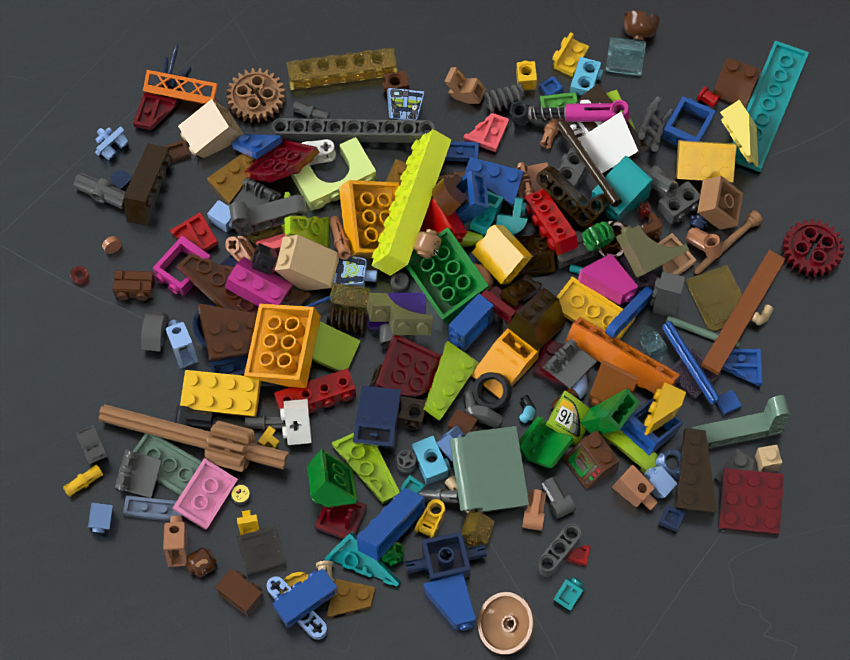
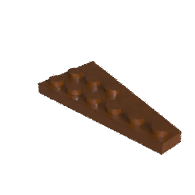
(226, 331)

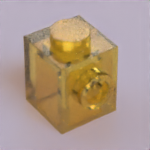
(477, 528)

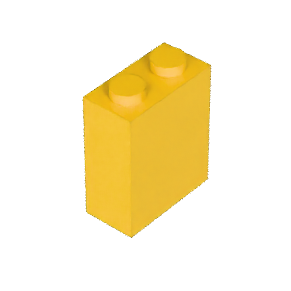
(501, 254)

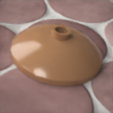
(495, 622)

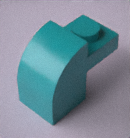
(489, 217)
(514, 222)

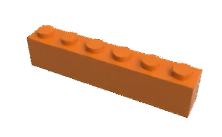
(615, 351)

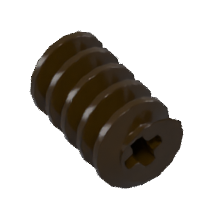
(347, 319)

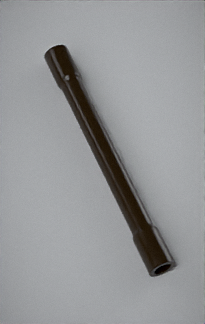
(609, 192)

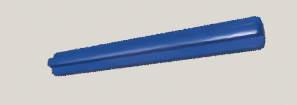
(691, 362)

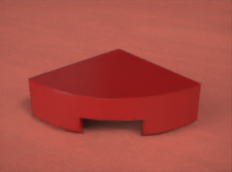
(579, 555)

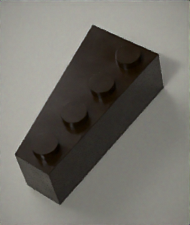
(146, 184)
(695, 480)

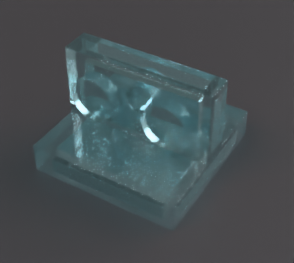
(625, 56)

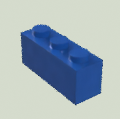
(304, 597)

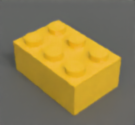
(705, 160)

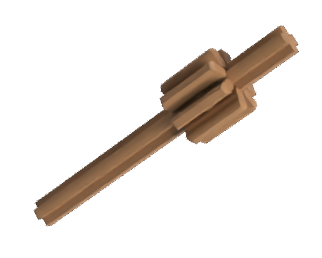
(224, 446)

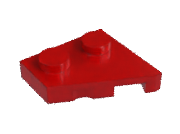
(197, 232)

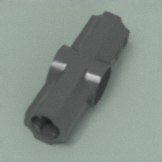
(659, 180)
(100, 190)

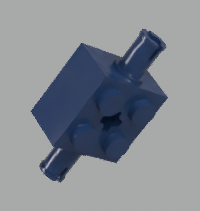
(441, 546)

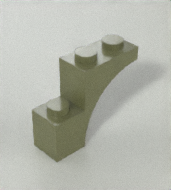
(402, 321)

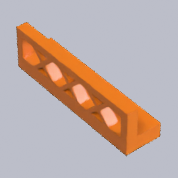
(174, 93)

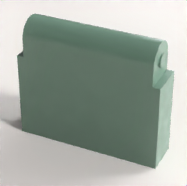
(489, 470)

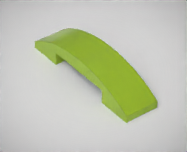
(630, 449)

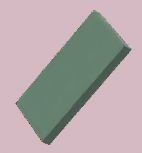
(176, 465)

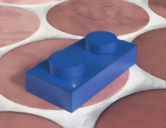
(462, 151)

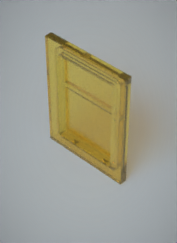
(715, 296)

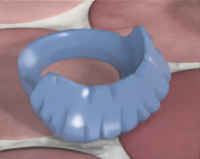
(661, 461)

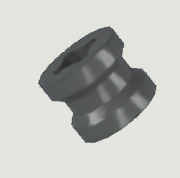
(405, 457)

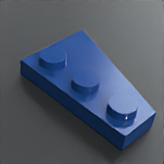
(499, 178)

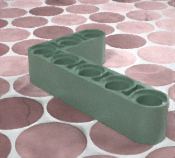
(749, 427)

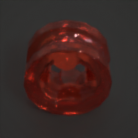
(644, 209)
(75, 270)

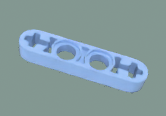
(310, 629)

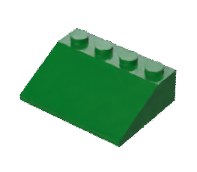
(448, 278)

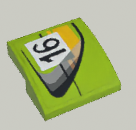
(567, 417)

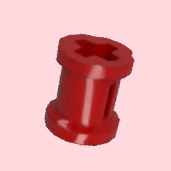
(708, 97)

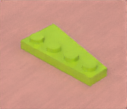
(369, 466)

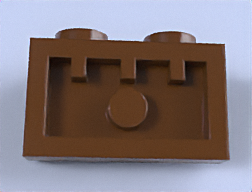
(653, 228)

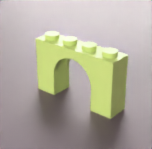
(318, 192)

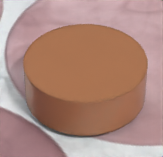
(111, 245)

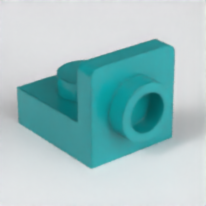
(570, 592)

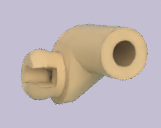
(762, 318)

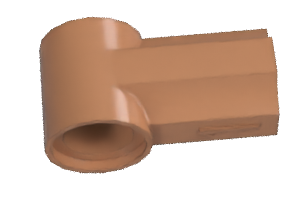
(706, 242)
(534, 514)

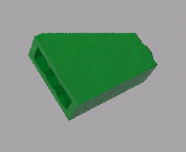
(610, 413)

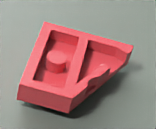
(489, 132)

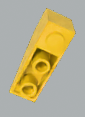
(665, 407)

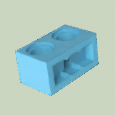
(583, 78)

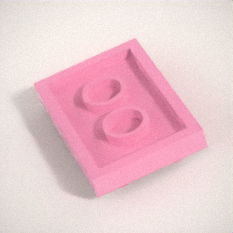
(204, 494)

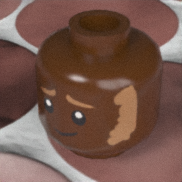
(201, 562)

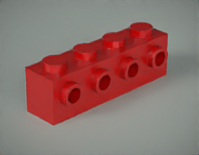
(550, 222)
(320, 391)

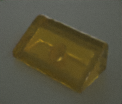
(349, 295)

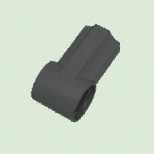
(559, 502)

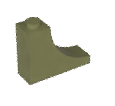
(643, 252)

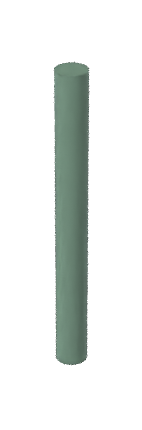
(695, 329)

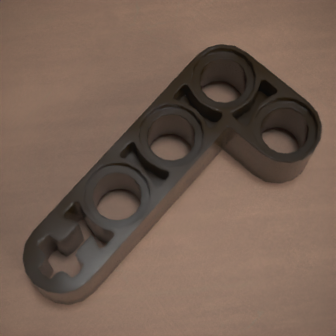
(571, 193)

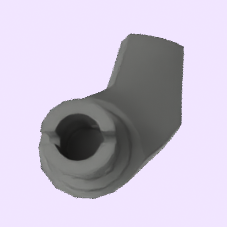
(483, 414)

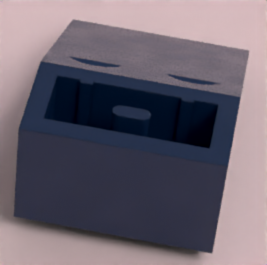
(377, 417)

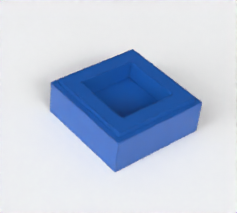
(551, 86)
(728, 402)

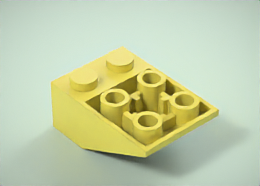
(742, 130)

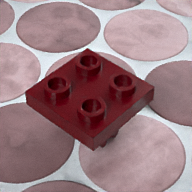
(341, 519)

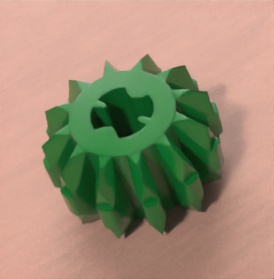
(598, 236)

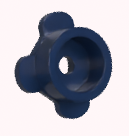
(698, 221)

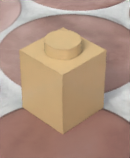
(768, 459)

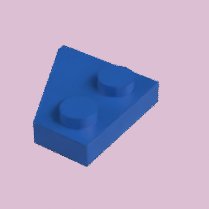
(256, 144)
(745, 365)

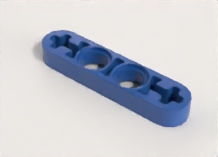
(629, 312)

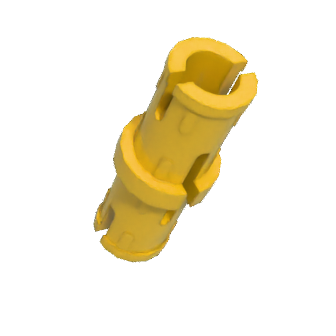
(82, 480)

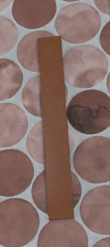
(743, 312)

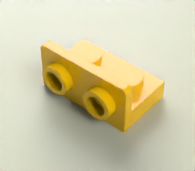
(568, 56)

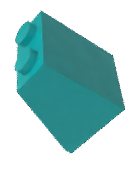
(630, 184)

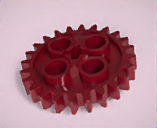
(829, 255)

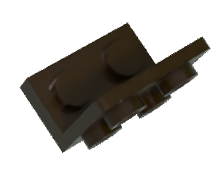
(542, 255)

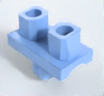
(105, 147)

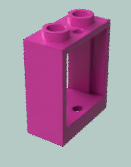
(163, 277)

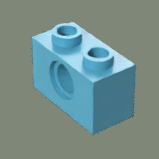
(430, 471)

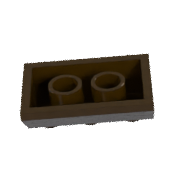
(538, 319)

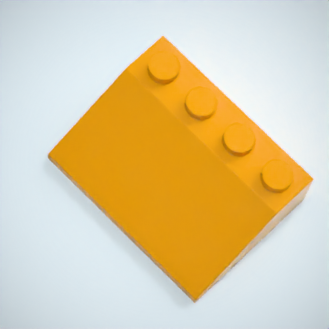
(364, 211)
(283, 344)

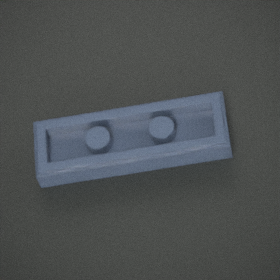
(149, 508)

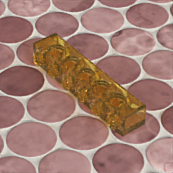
(336, 75)

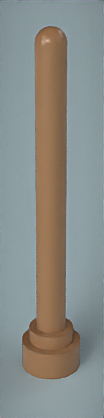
(753, 219)

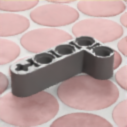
(267, 215)

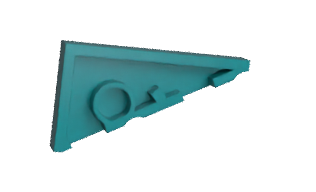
(347, 554)

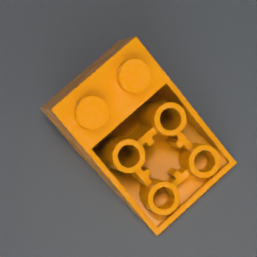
(508, 357)

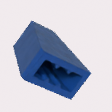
(452, 600)

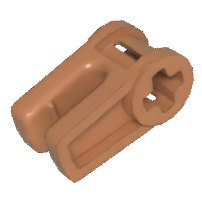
(239, 248)

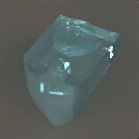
(652, 341)

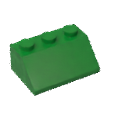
(331, 481)

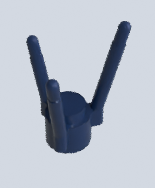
(172, 82)

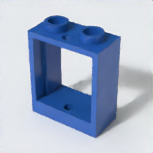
(673, 134)
(473, 183)
(470, 322)
(648, 443)

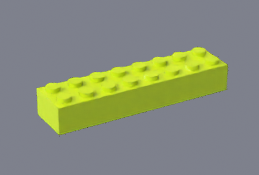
(411, 202)

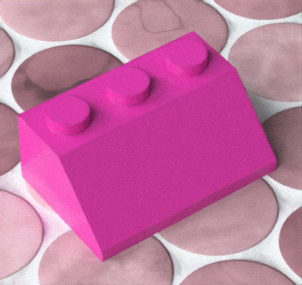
(256, 285)

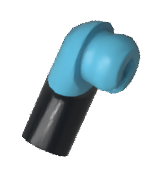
(529, 409)

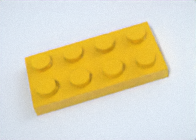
(584, 302)
(220, 393)

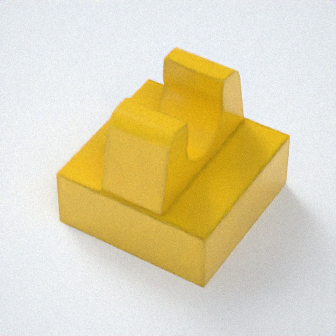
(268, 438)
(247, 523)

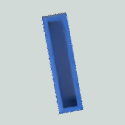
(390, 524)

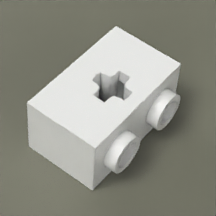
(296, 411)

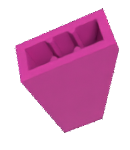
(609, 280)

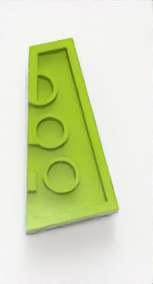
(452, 373)

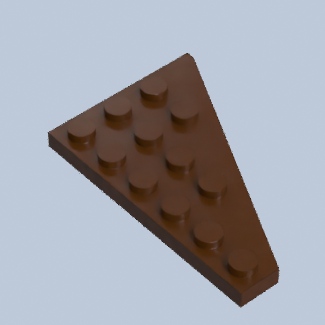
(212, 280)

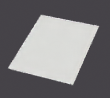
(609, 143)

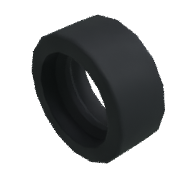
(477, 390)

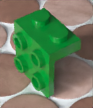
(542, 444)

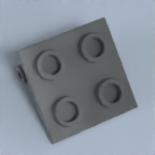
(255, 194)
(569, 364)
(138, 473)

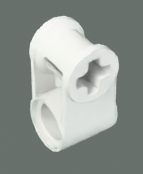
(321, 157)

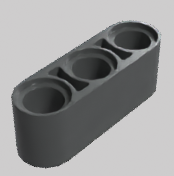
(564, 542)

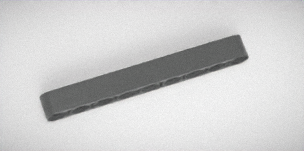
(347, 125)

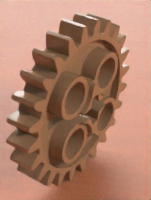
(268, 87)

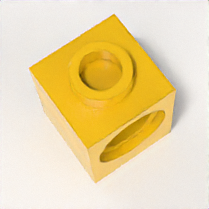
(527, 81)

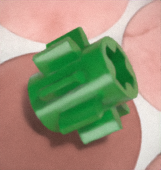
(394, 554)

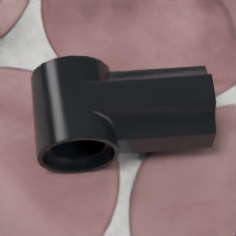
(193, 418)

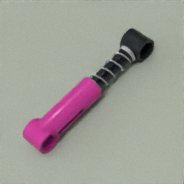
(571, 112)

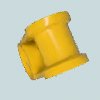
(429, 522)

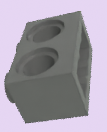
(573, 171)
(677, 201)

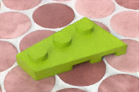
(312, 228)

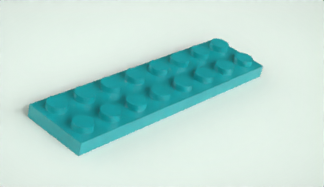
(772, 97)

